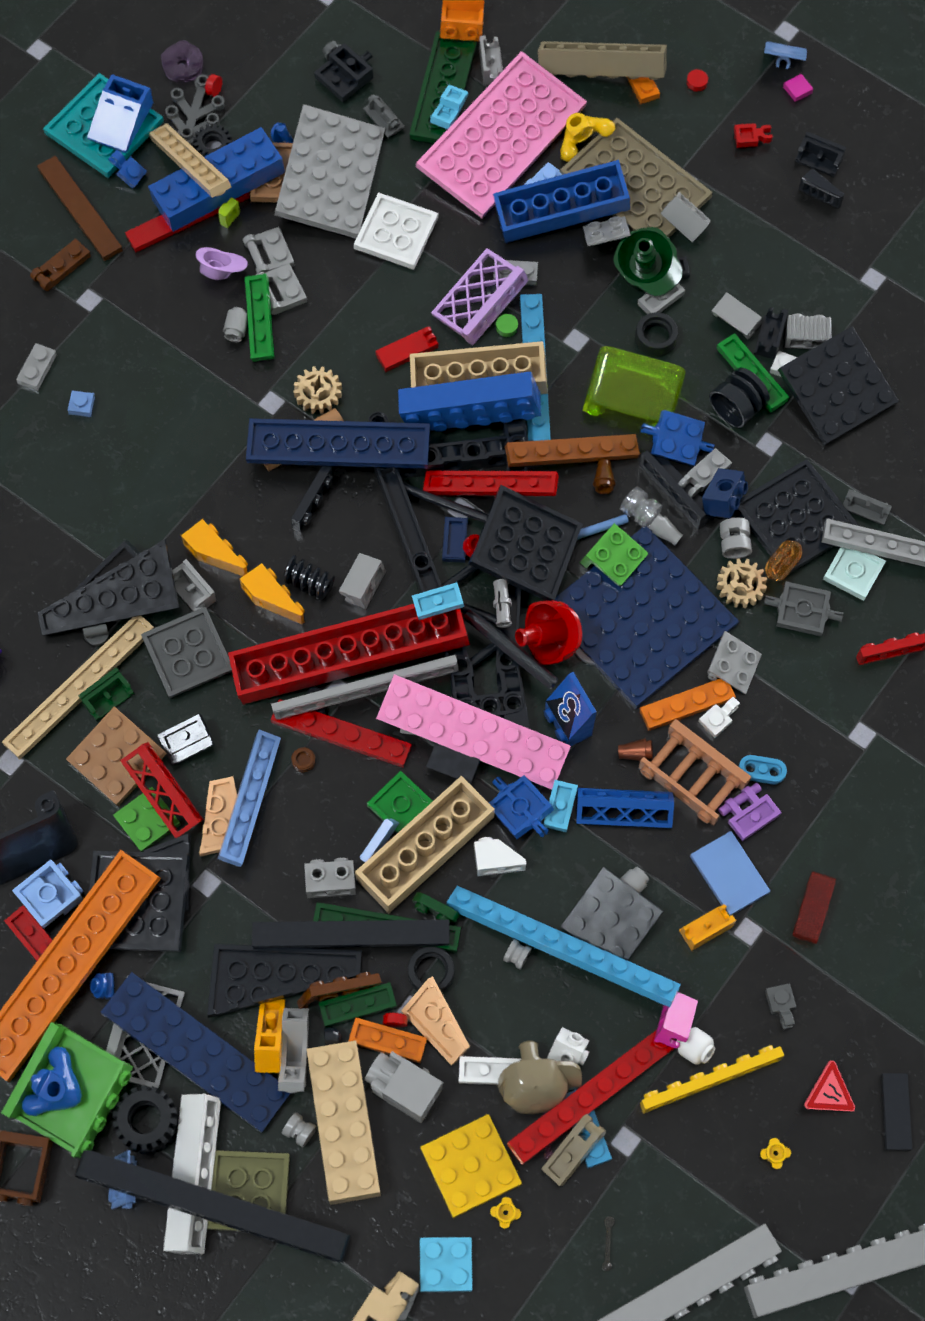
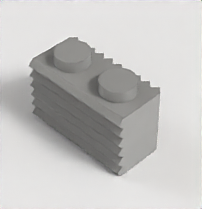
(806, 331)

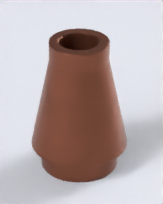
(636, 750)

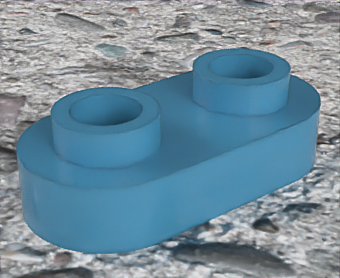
(762, 768)

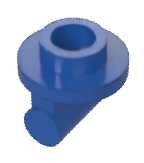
(280, 134)
(102, 985)

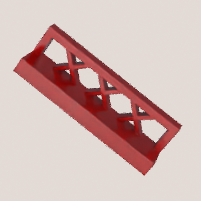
(168, 783)

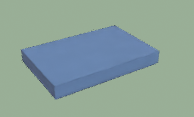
(730, 873)

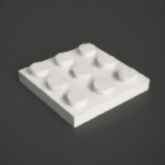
(396, 231)

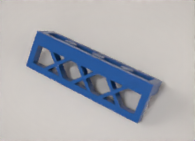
(625, 799)

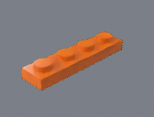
(686, 704)

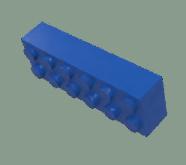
(244, 163)
(562, 201)
(472, 401)

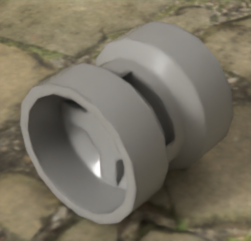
(299, 1129)

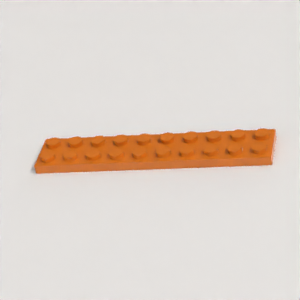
(71, 959)

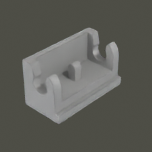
(490, 59)
(685, 216)
(737, 315)
(362, 580)
(192, 587)

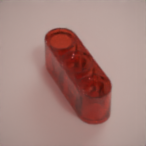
(814, 907)

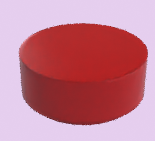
(697, 80)
(213, 85)
(469, 544)
(395, 1020)

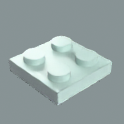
(854, 571)

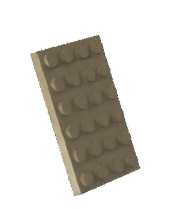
(648, 174)

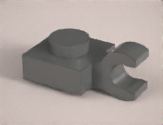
(782, 1001)

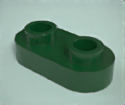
(427, 904)

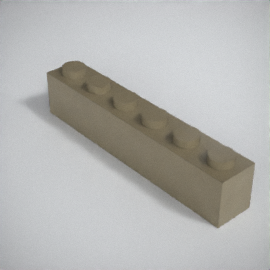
(603, 59)

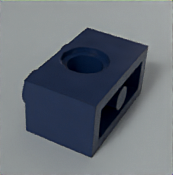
(724, 493)

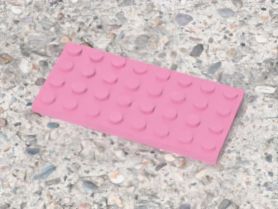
(500, 134)

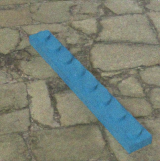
(533, 331)

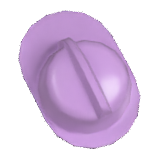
(219, 264)

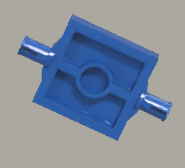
(677, 438)
(520, 807)

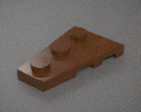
(320, 992)

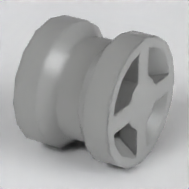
(517, 954)

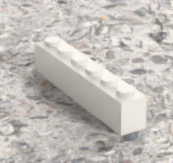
(193, 1165)

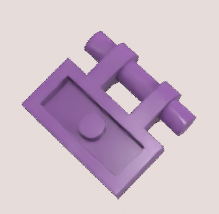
(754, 817)

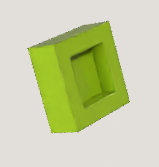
(228, 212)

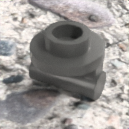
(96, 634)

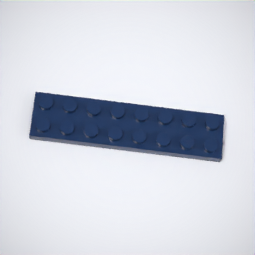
(338, 443)
(195, 1051)

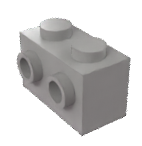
(330, 878)

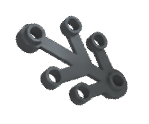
(194, 112)

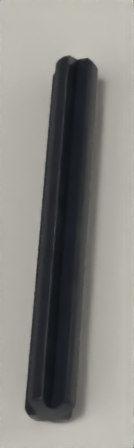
(511, 649)

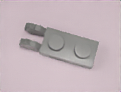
(704, 471)

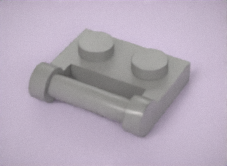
(274, 247)
(288, 288)

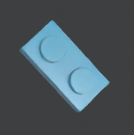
(438, 601)
(562, 800)

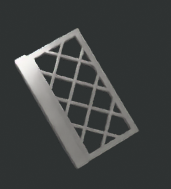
(118, 1037)

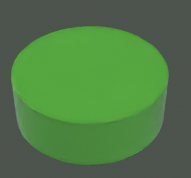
(506, 325)

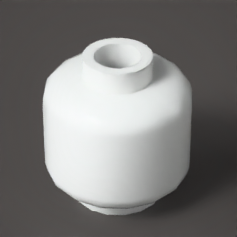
(698, 1047)

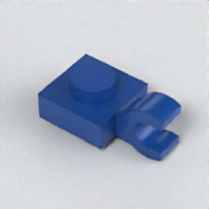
(129, 170)

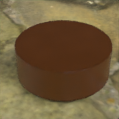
(303, 759)

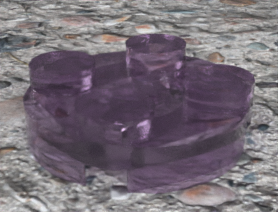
(178, 52)

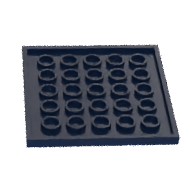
(649, 624)

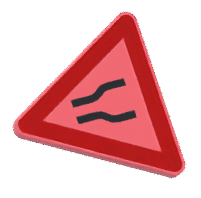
(830, 1091)

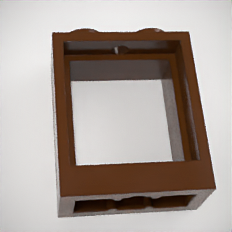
(31, 1142)

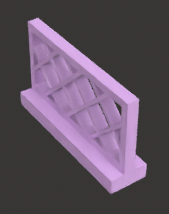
(495, 302)

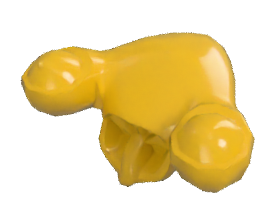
(581, 128)

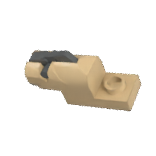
(393, 1303)

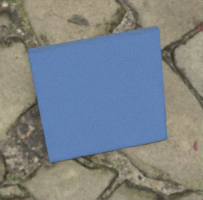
(785, 52)

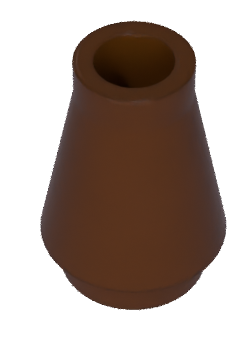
(604, 479)

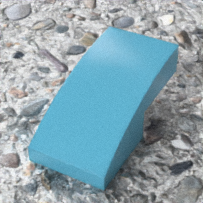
(449, 107)

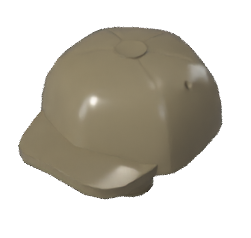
(537, 1083)

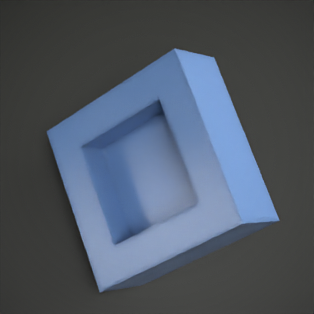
(81, 403)

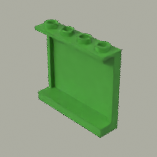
(100, 1081)

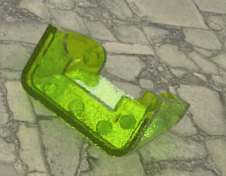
(633, 385)

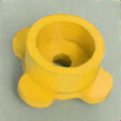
(783, 1152)
(505, 1220)

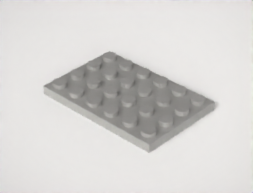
(330, 171)

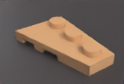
(219, 807)
(436, 1022)

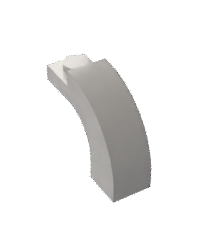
(294, 1050)

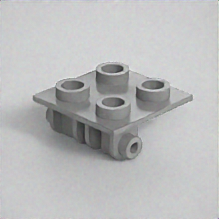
(605, 231)
(734, 662)

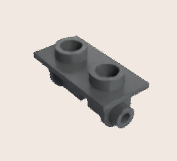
(383, 116)
(867, 507)

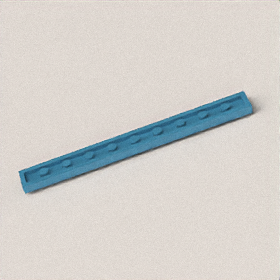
(564, 946)

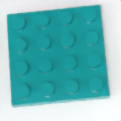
(74, 121)

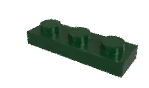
(357, 1005)

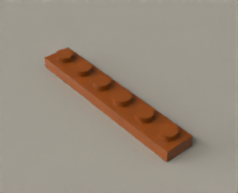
(571, 450)

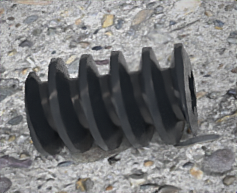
(307, 579)

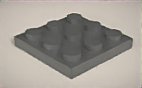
(187, 652)

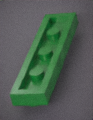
(259, 317)
(740, 356)

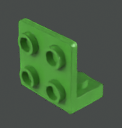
(615, 555)

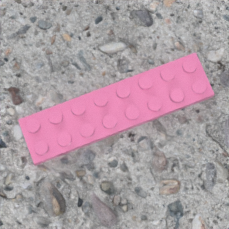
(473, 731)

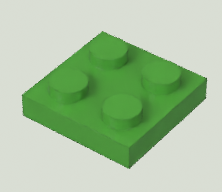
(143, 822)

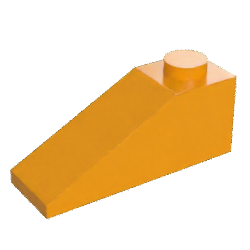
(269, 1037)

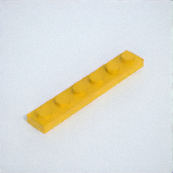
(702, 1082)

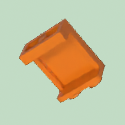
(462, 19)

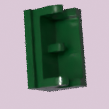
(105, 694)

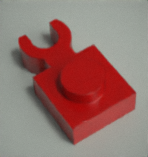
(747, 135)

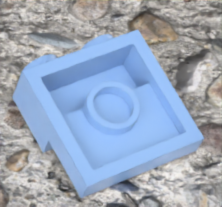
(49, 893)

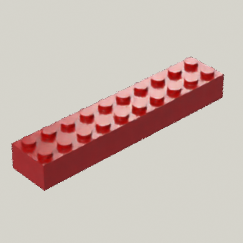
(343, 651)

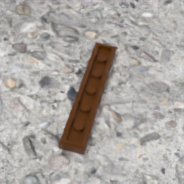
(80, 208)

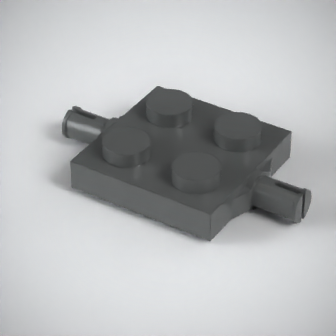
(803, 608)

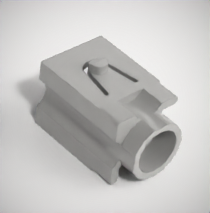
(404, 1085)

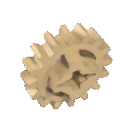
(324, 396)
(743, 574)

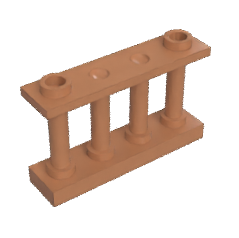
(702, 750)

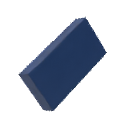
(454, 535)

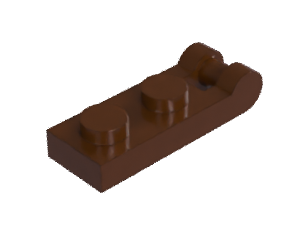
(60, 265)

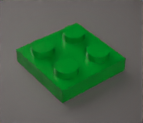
(399, 800)

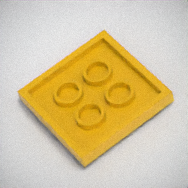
(470, 1166)

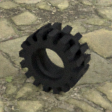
(211, 134)

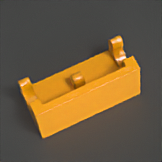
(707, 927)

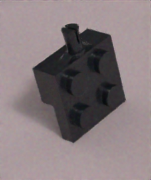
(345, 72)

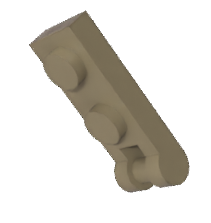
(573, 1150)

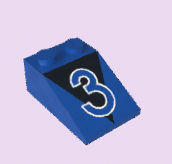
(570, 711)

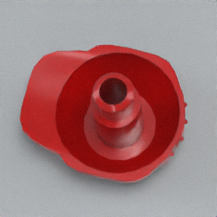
(550, 631)

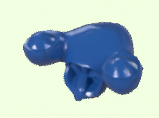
(53, 1088)

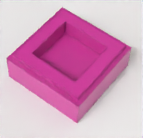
(798, 87)

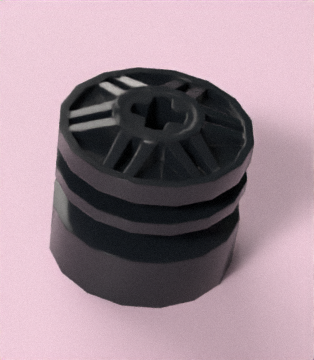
(739, 397)

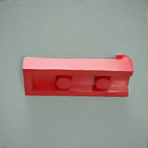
(399, 351)

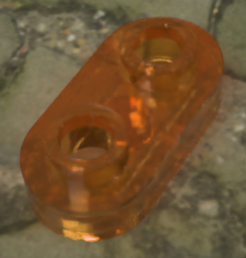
(783, 560)

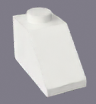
(496, 857)

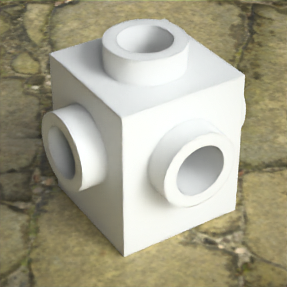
(569, 1047)

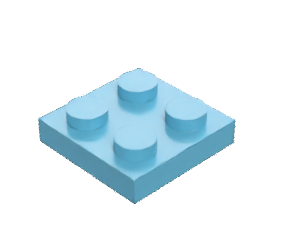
(446, 1264)

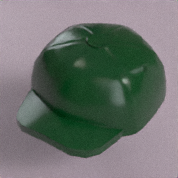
(649, 261)

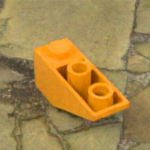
(209, 548)
(266, 592)

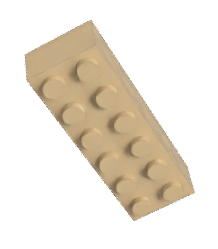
(479, 362)
(424, 844)
(343, 1122)

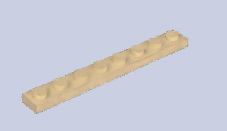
(190, 160)
(66, 696)

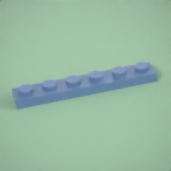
(249, 798)

